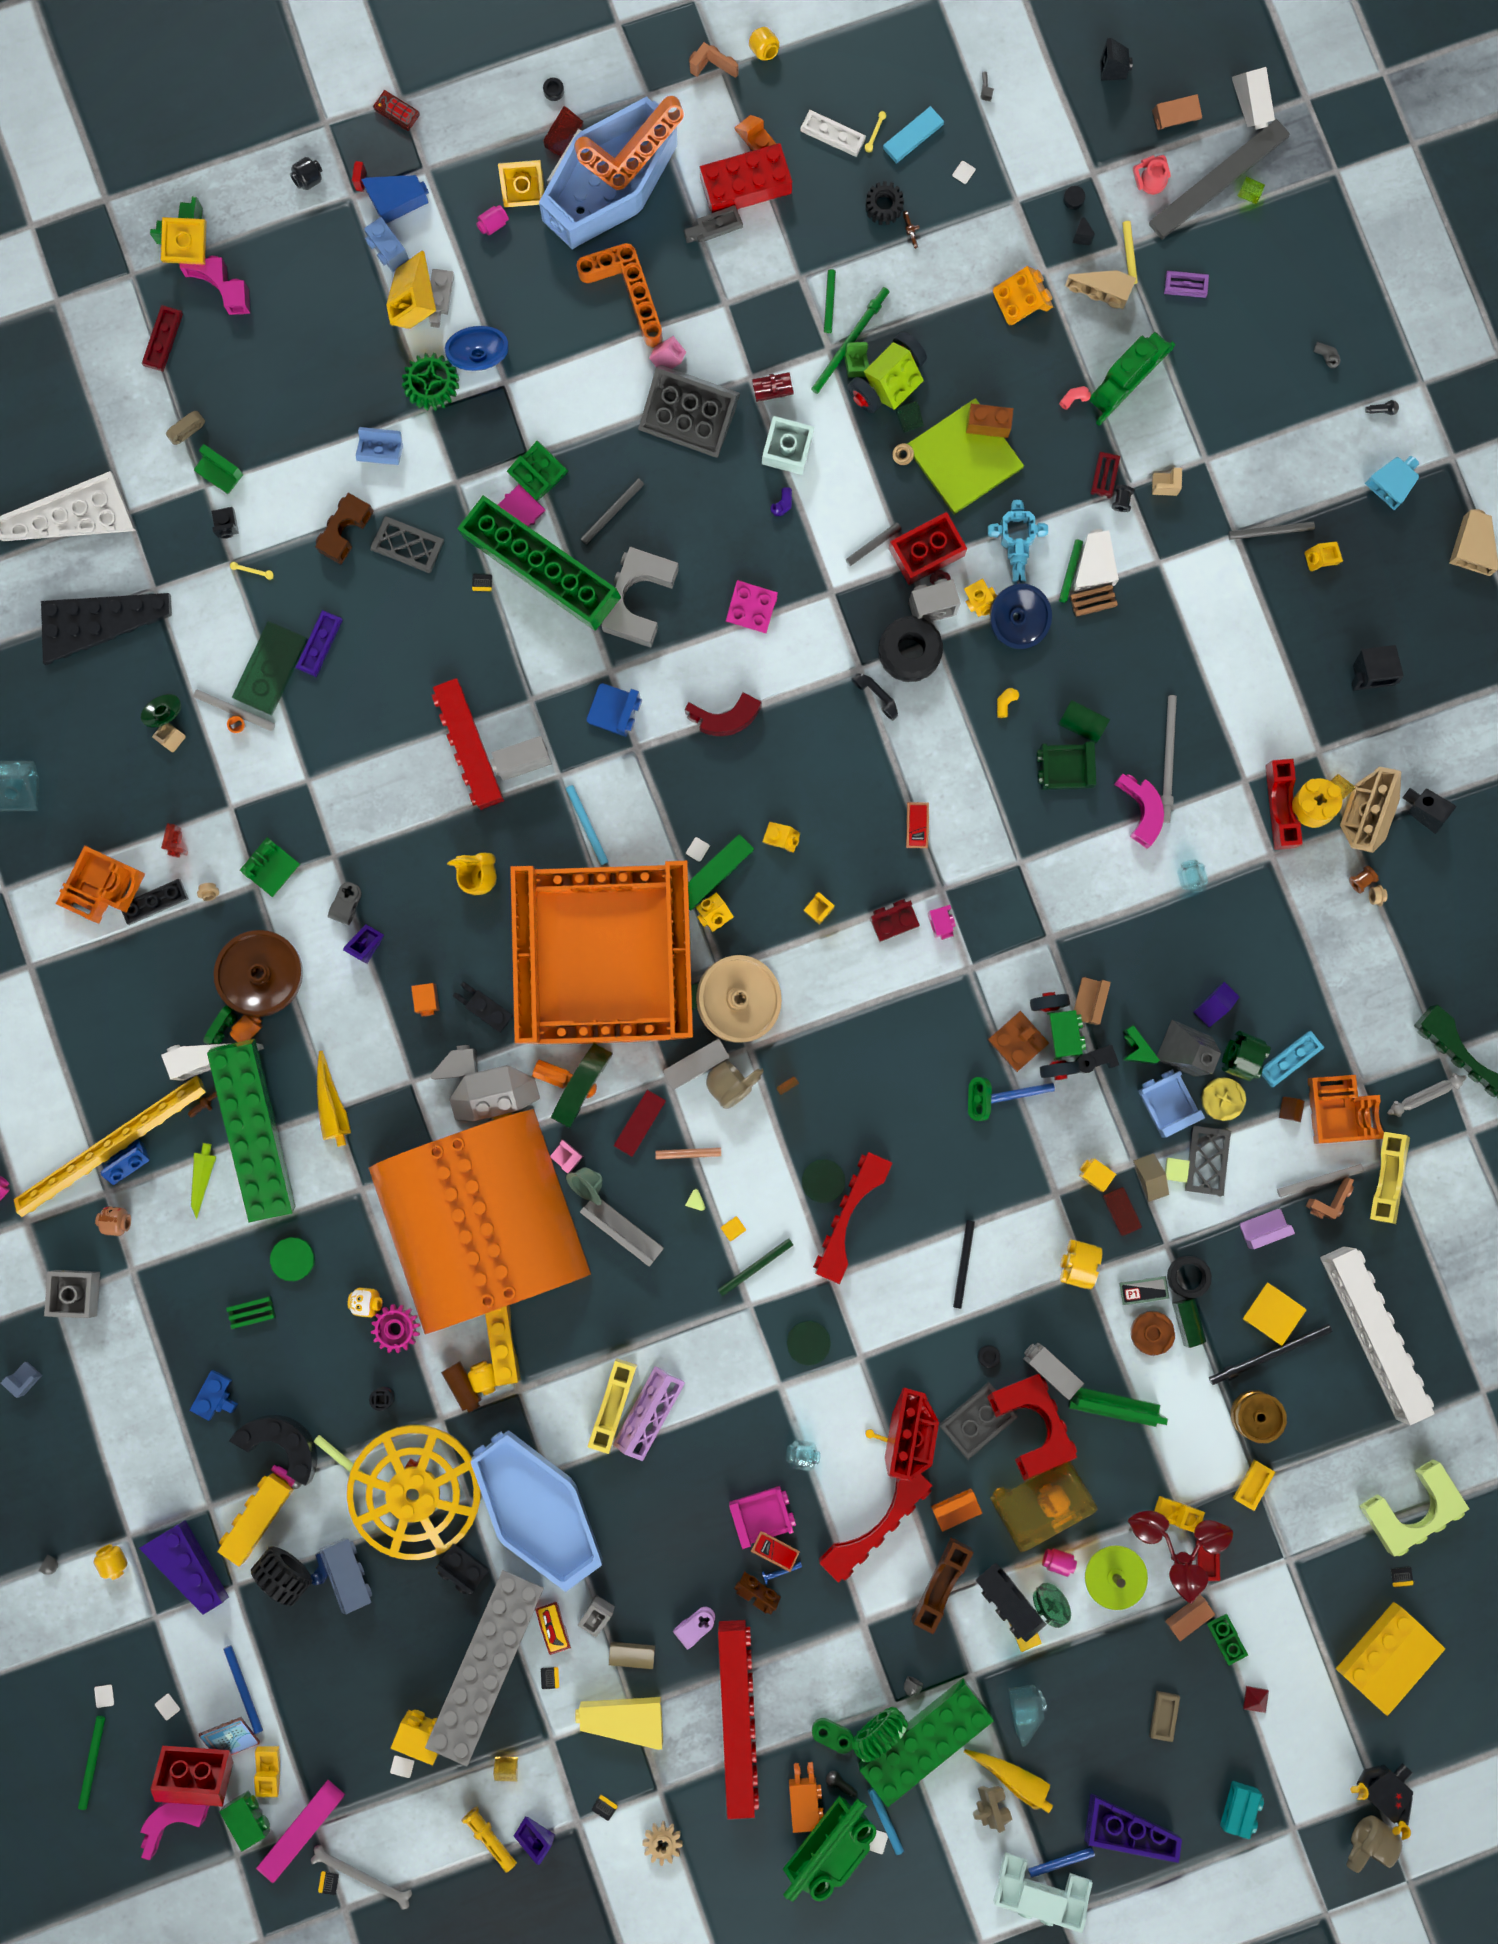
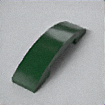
(580, 1085)

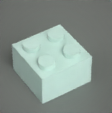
(787, 445)

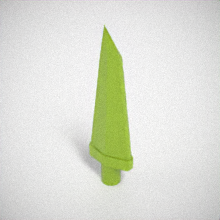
(202, 1170)

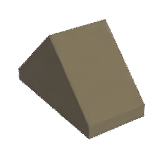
(1152, 1177)

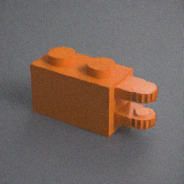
(804, 1800)

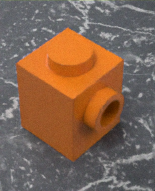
(425, 999)

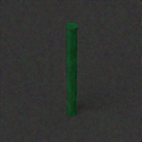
(755, 1267)

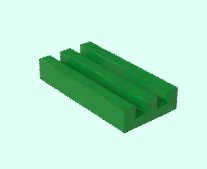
(232, 1317)

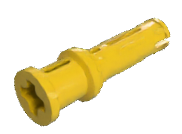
(483, 1832)

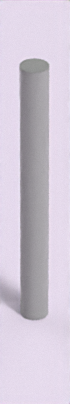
(234, 710)
(1327, 1178)

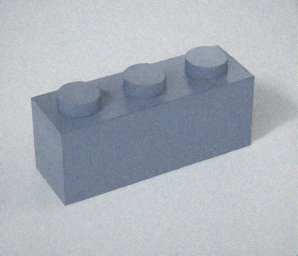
(346, 1575)

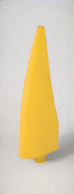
(332, 1113)
(1020, 1782)

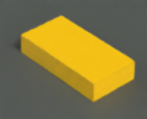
(1254, 1485)

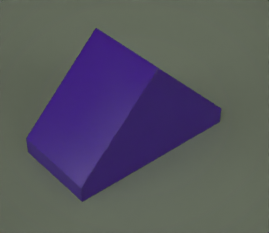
(364, 943)
(1216, 1005)
(534, 1839)

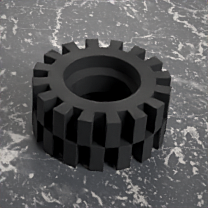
(884, 214)

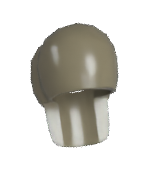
(729, 1085)
(1376, 1840)

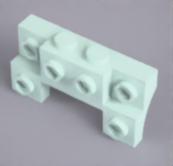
(1039, 1900)

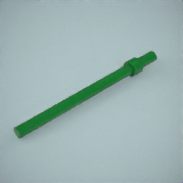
(872, 308)

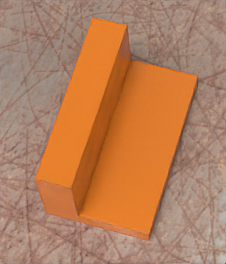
(956, 1509)

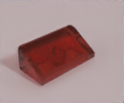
(562, 131)

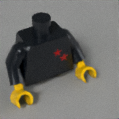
(1388, 1794)

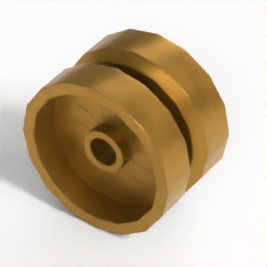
(1269, 1410)

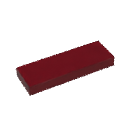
(162, 338)
(639, 1123)

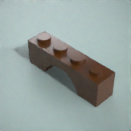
(934, 1599)

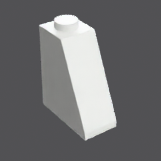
(1254, 97)
(1096, 563)

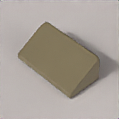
(631, 1655)

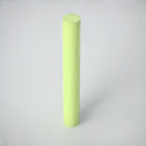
(334, 1453)

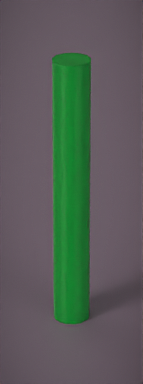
(829, 305)
(1071, 570)

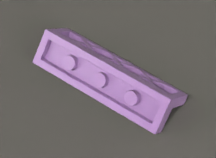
(645, 1412)

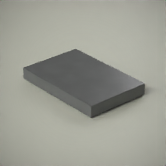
(975, 1423)

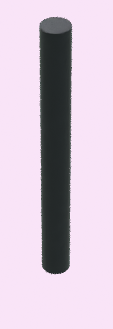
(964, 1262)

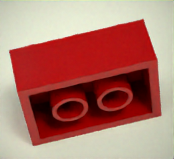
(927, 548)
(192, 1776)

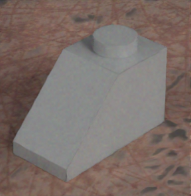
(457, 1064)

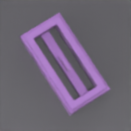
(1185, 291)

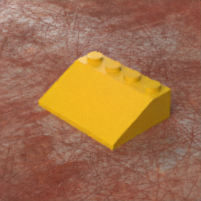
(1390, 1658)

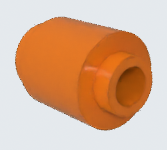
(246, 1028)

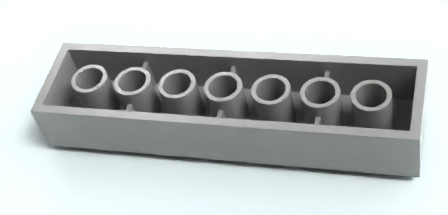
(484, 1668)

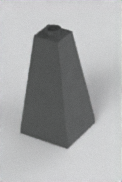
(1189, 1050)

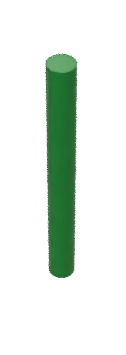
(91, 1762)

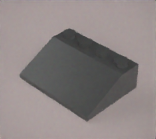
(688, 410)

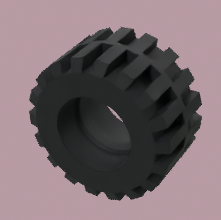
(281, 1576)

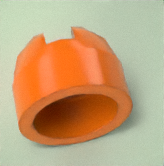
(234, 719)

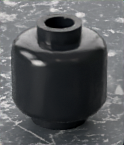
(306, 173)

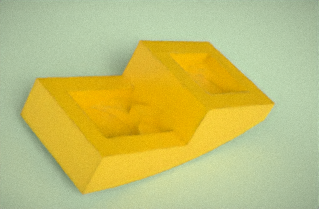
(1179, 1514)
(267, 1771)

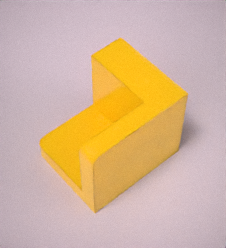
(819, 908)

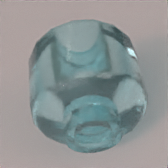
(1192, 875)
(802, 1455)

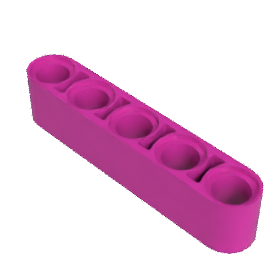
(300, 1831)

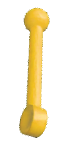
(870, 1434)

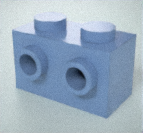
(386, 244)

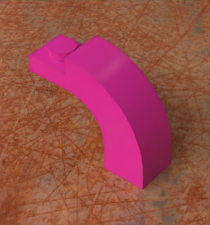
(1150, 806)
(164, 1815)

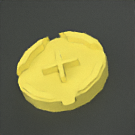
(1223, 1099)

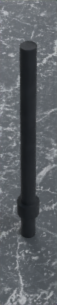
(1231, 1372)

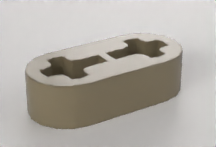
(185, 427)

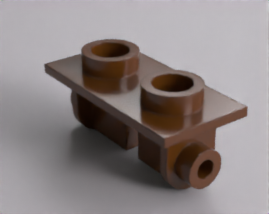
(766, 1598)

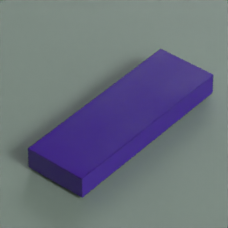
(319, 643)

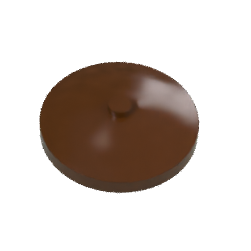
(258, 973)

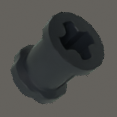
(1123, 498)

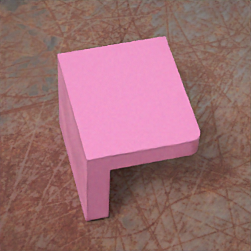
(668, 353)
(566, 1156)

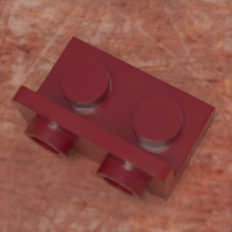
(894, 920)

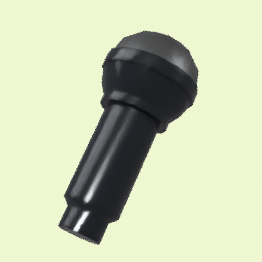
(1389, 408)

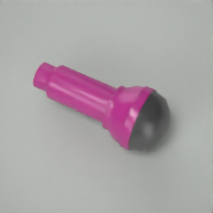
(279, 1471)

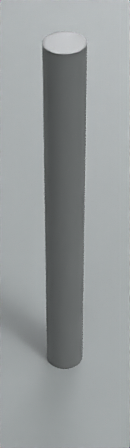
(612, 511)
(1272, 530)

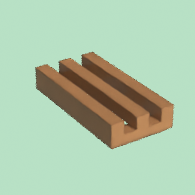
(1110, 595)

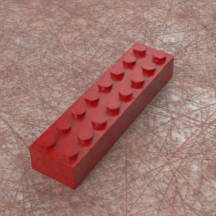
(738, 1728)

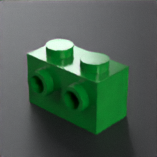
(245, 1820)

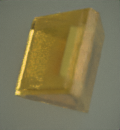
(506, 1769)

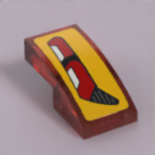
(553, 1628)

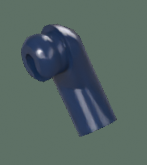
(320, 1574)

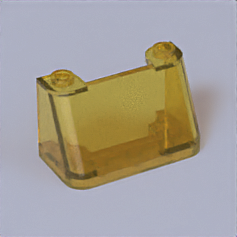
(1043, 1506)

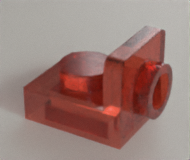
(171, 839)

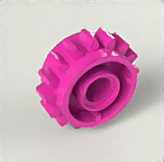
(387, 1337)

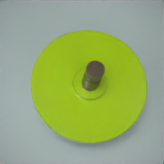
(1116, 1577)

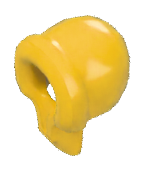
(475, 873)

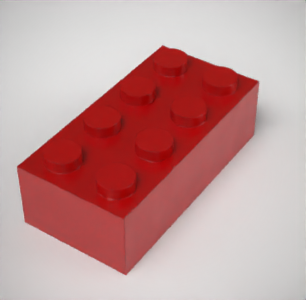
(746, 179)

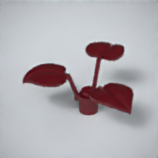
(1186, 1578)

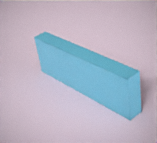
(913, 134)
(1291, 1058)

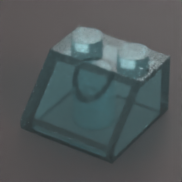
(18, 786)
(1027, 1711)

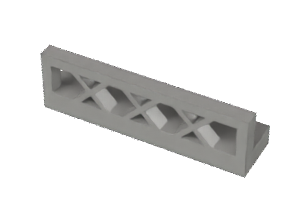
(623, 1231)

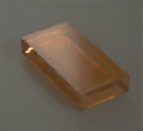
(786, 1086)

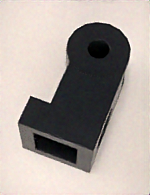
(1098, 1057)

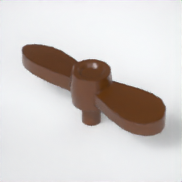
(910, 229)
(204, 1103)

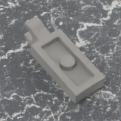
(441, 286)

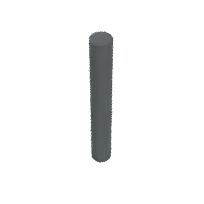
(873, 544)

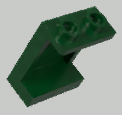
(1066, 766)

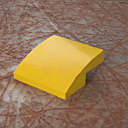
(1274, 1314)

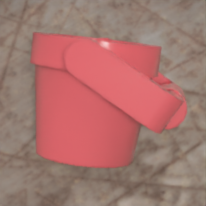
(1155, 176)

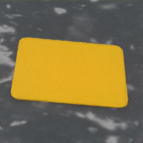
(733, 1228)

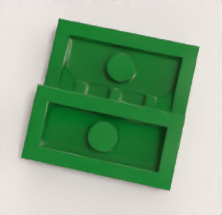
(537, 471)

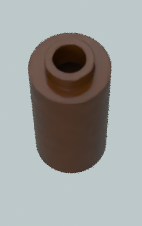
(460, 1386)

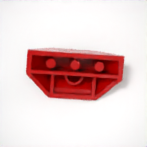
(911, 1436)

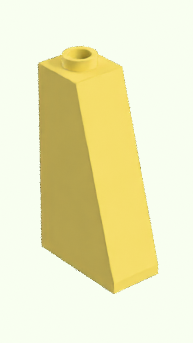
(624, 1720)

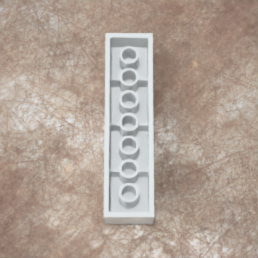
(1377, 1335)

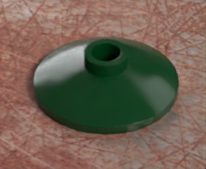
(161, 710)

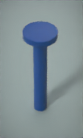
(779, 1572)

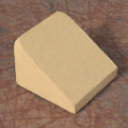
(169, 737)

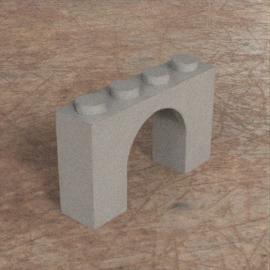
(638, 567)

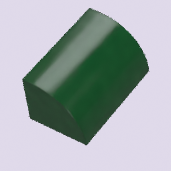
(1084, 721)
(1189, 1322)

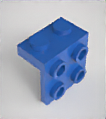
(614, 709)

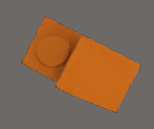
(753, 133)

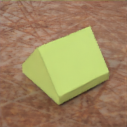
(695, 1201)

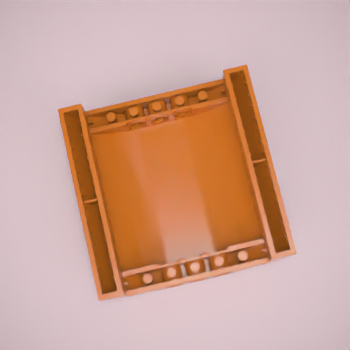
(601, 954)
(479, 1220)

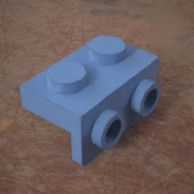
(379, 446)

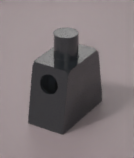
(1429, 808)

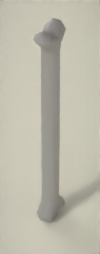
(400, 1897)

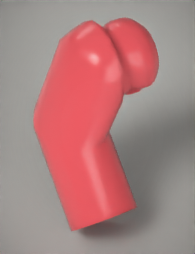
(1073, 394)

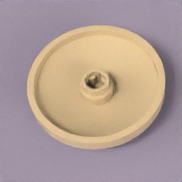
(738, 999)

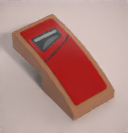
(917, 824)
(775, 1551)

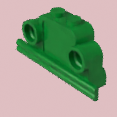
(1129, 373)
(830, 1851)

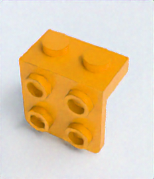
(1022, 295)

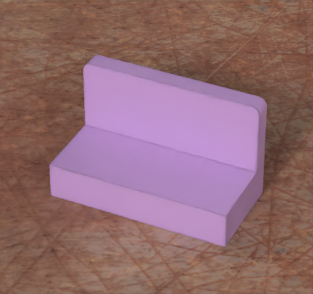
(1265, 1229)

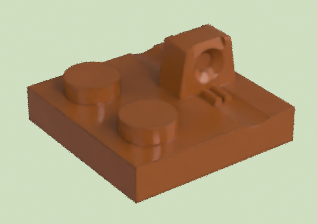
(1018, 1041)

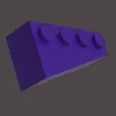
(186, 1566)
(1126, 1832)

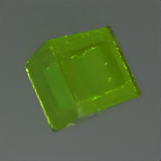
(1251, 190)

